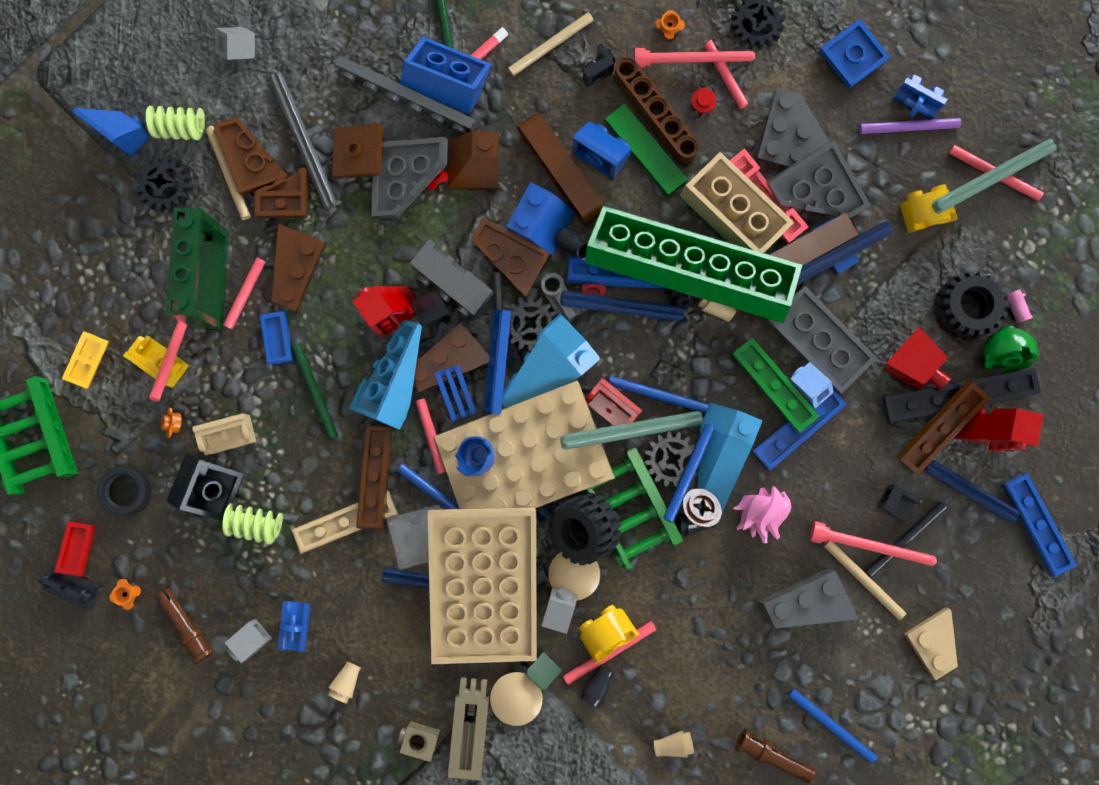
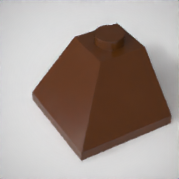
(474, 161)

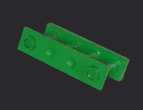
(53, 439)
(654, 510)

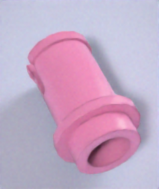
(1018, 306)

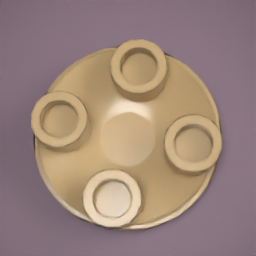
(574, 577)
(516, 699)

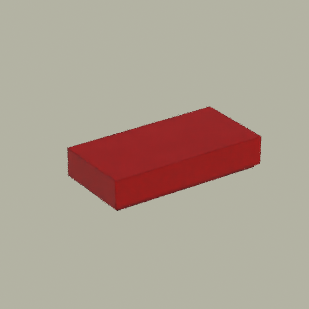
(75, 549)

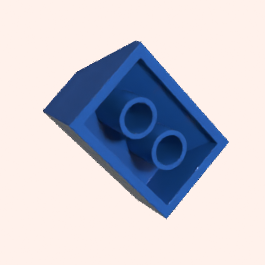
(451, 84)

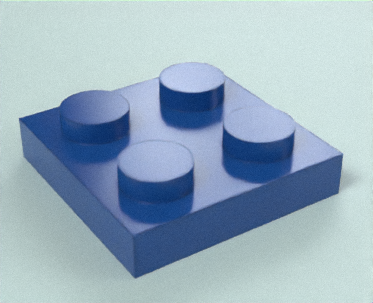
(854, 54)

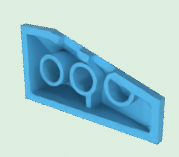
(554, 362)
(389, 389)
(726, 450)

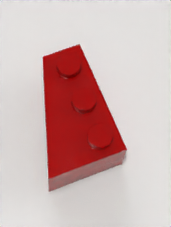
(385, 307)
(1003, 429)

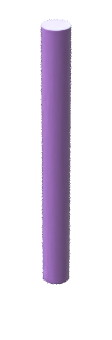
(909, 125)

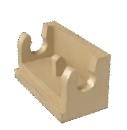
(224, 434)

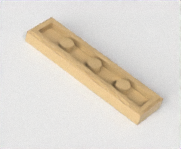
(333, 526)

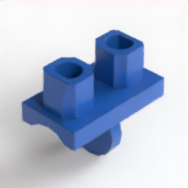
(920, 98)
(294, 626)

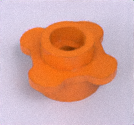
(670, 17)
(171, 422)
(117, 594)

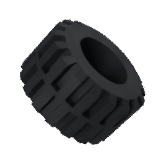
(990, 300)
(599, 522)

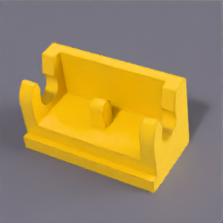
(149, 355)
(85, 360)

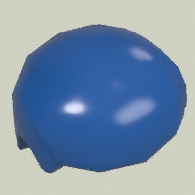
(475, 456)

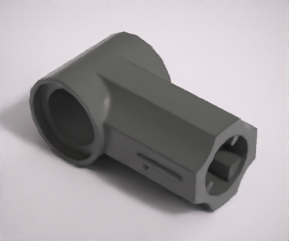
(554, 297)

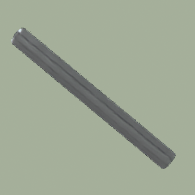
(303, 141)

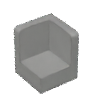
(235, 43)

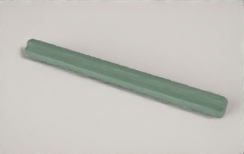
(993, 176)
(630, 430)

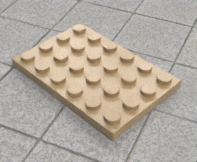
(529, 458)
(482, 585)

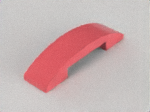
(750, 168)

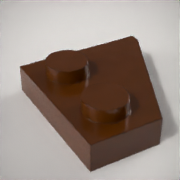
(284, 197)

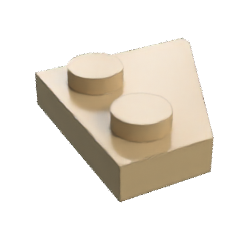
(935, 643)

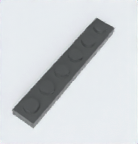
(396, 92)

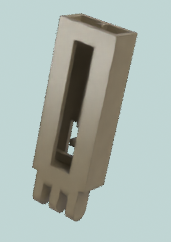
(468, 736)

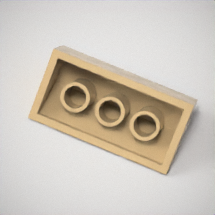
(735, 206)

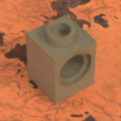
(430, 738)

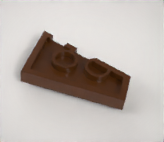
(512, 255)
(294, 266)

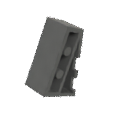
(451, 280)
(809, 602)

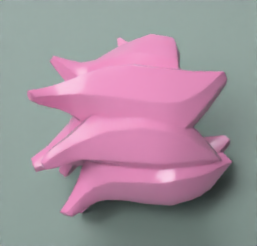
(764, 512)

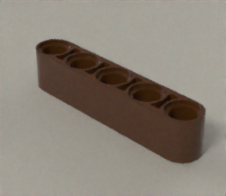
(654, 99)
(561, 168)

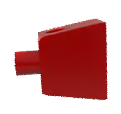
(918, 362)

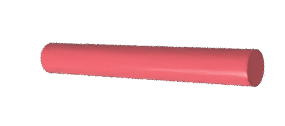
(727, 77)
(244, 293)
(430, 433)

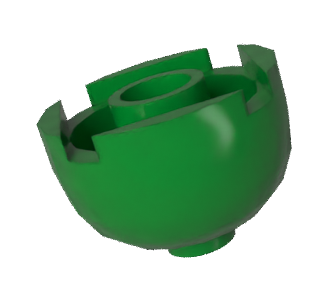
(1010, 349)

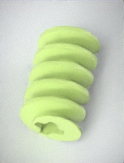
(175, 125)
(251, 525)

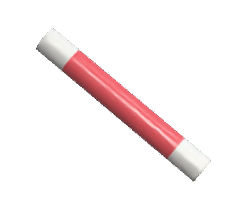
(491, 43)

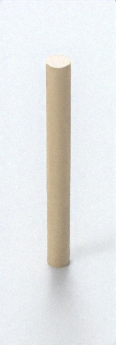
(550, 44)
(238, 199)
(864, 579)

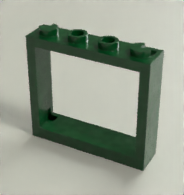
(197, 269)

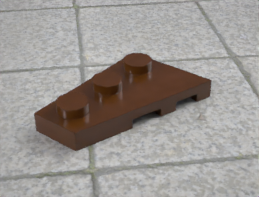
(247, 160)
(453, 349)

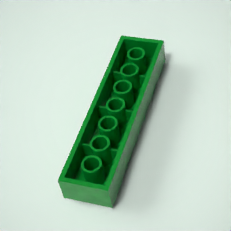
(693, 264)

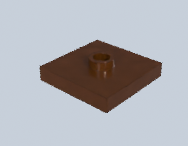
(357, 151)

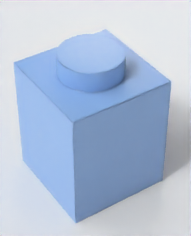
(812, 384)

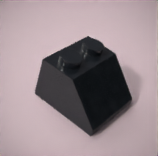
(204, 487)

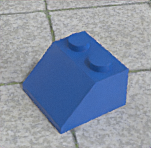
(601, 149)
(540, 217)

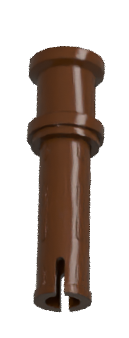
(190, 636)
(764, 752)

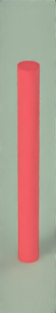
(985, 167)
(168, 361)
(590, 665)

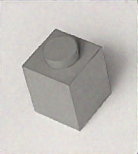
(559, 610)
(247, 641)

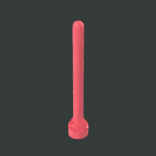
(644, 57)
(821, 533)

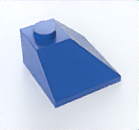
(117, 127)

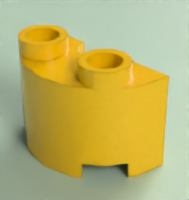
(919, 211)
(607, 633)

